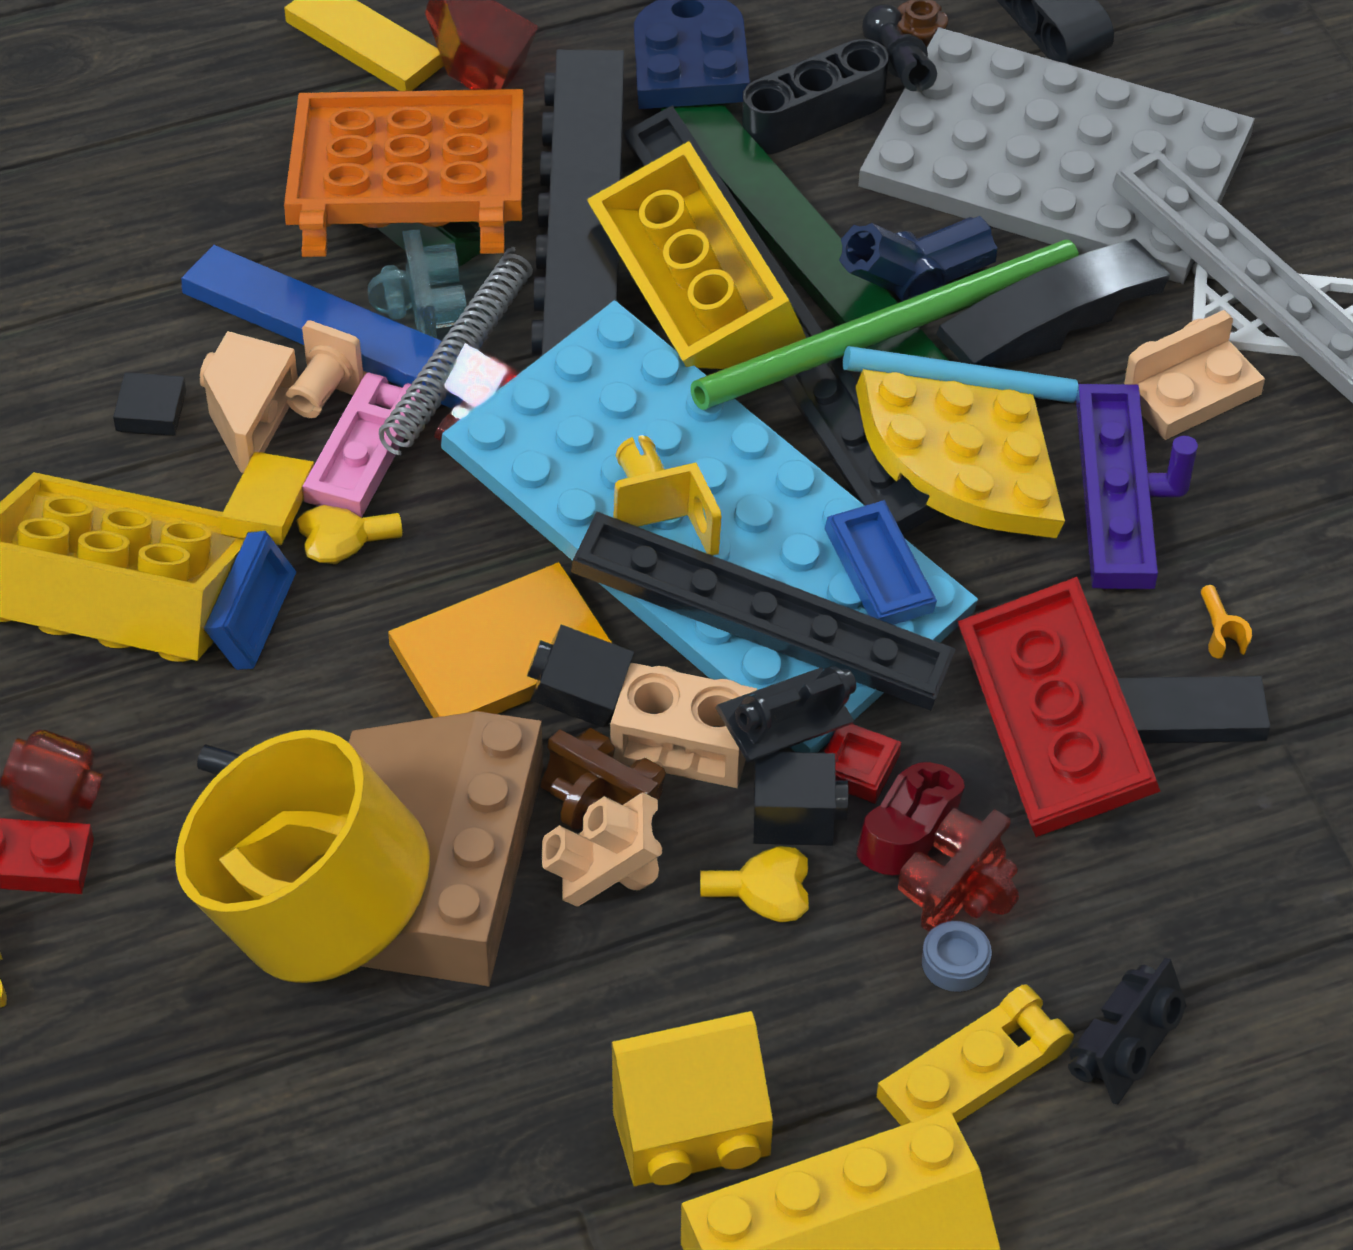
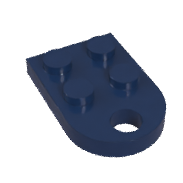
(690, 53)

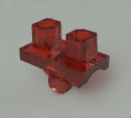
(972, 878)

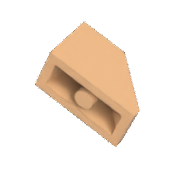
(247, 392)

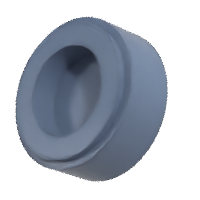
(956, 956)

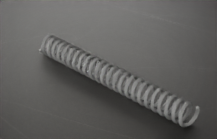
(443, 347)

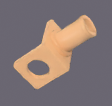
(332, 364)

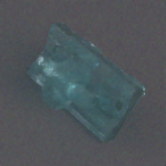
(399, 290)

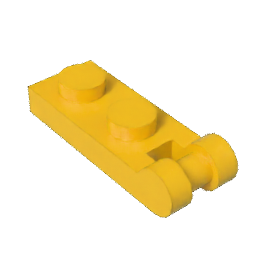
(976, 1061)

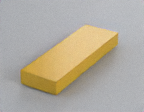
(367, 40)

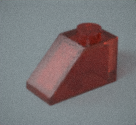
(480, 41)

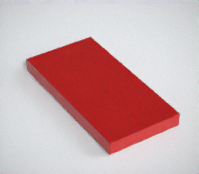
(1058, 707)

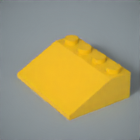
(112, 565)

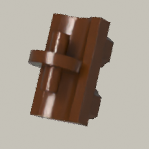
(585, 771)

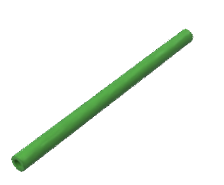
(873, 327)

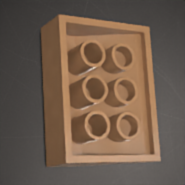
(474, 794)

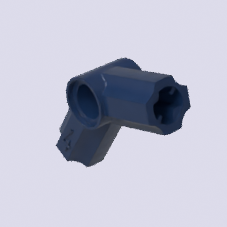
(917, 265)

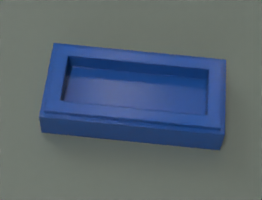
(880, 563)
(250, 600)

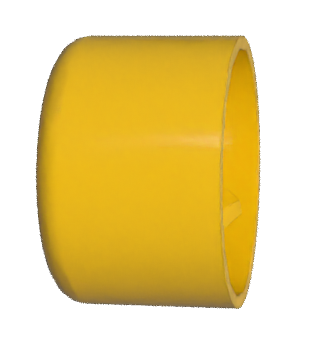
(303, 857)

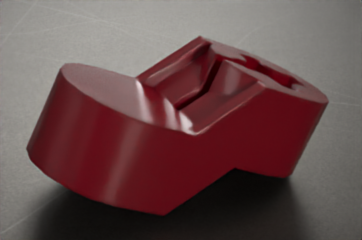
(909, 816)

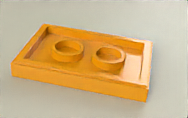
(482, 647)

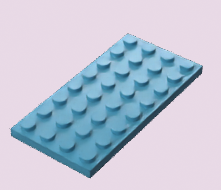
(551, 456)

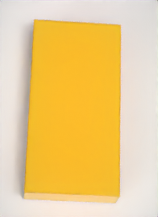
(266, 497)

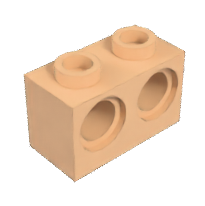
(682, 730)

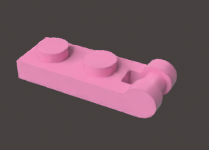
(354, 456)

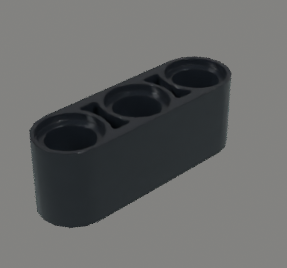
(1064, 28)
(816, 95)

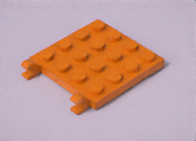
(406, 162)

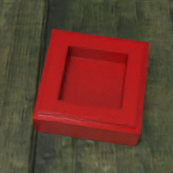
(863, 760)

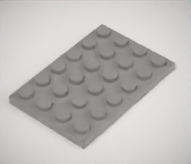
(1041, 147)

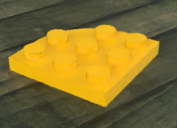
(966, 448)

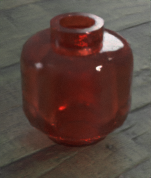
(51, 776)

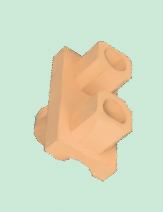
(611, 849)

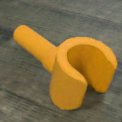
(1224, 625)

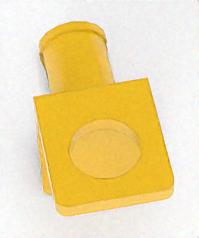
(662, 494)

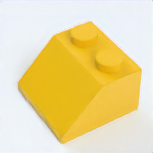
(691, 1099)

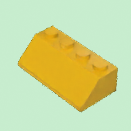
(695, 263)
(880, 1193)

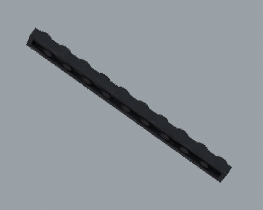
(822, 394)

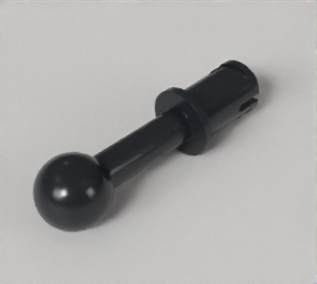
(906, 52)

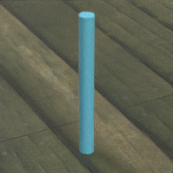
(1024, 382)

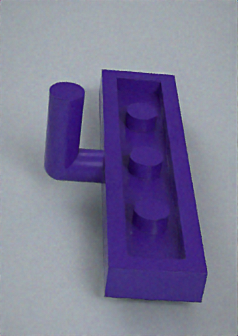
(1120, 486)

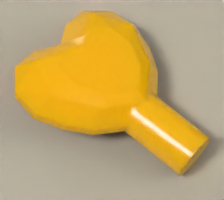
(339, 533)
(766, 884)

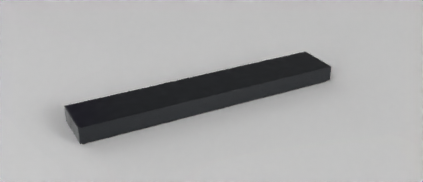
(762, 610)

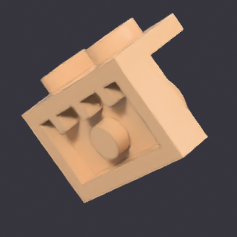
(1192, 375)

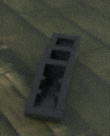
(1044, 307)

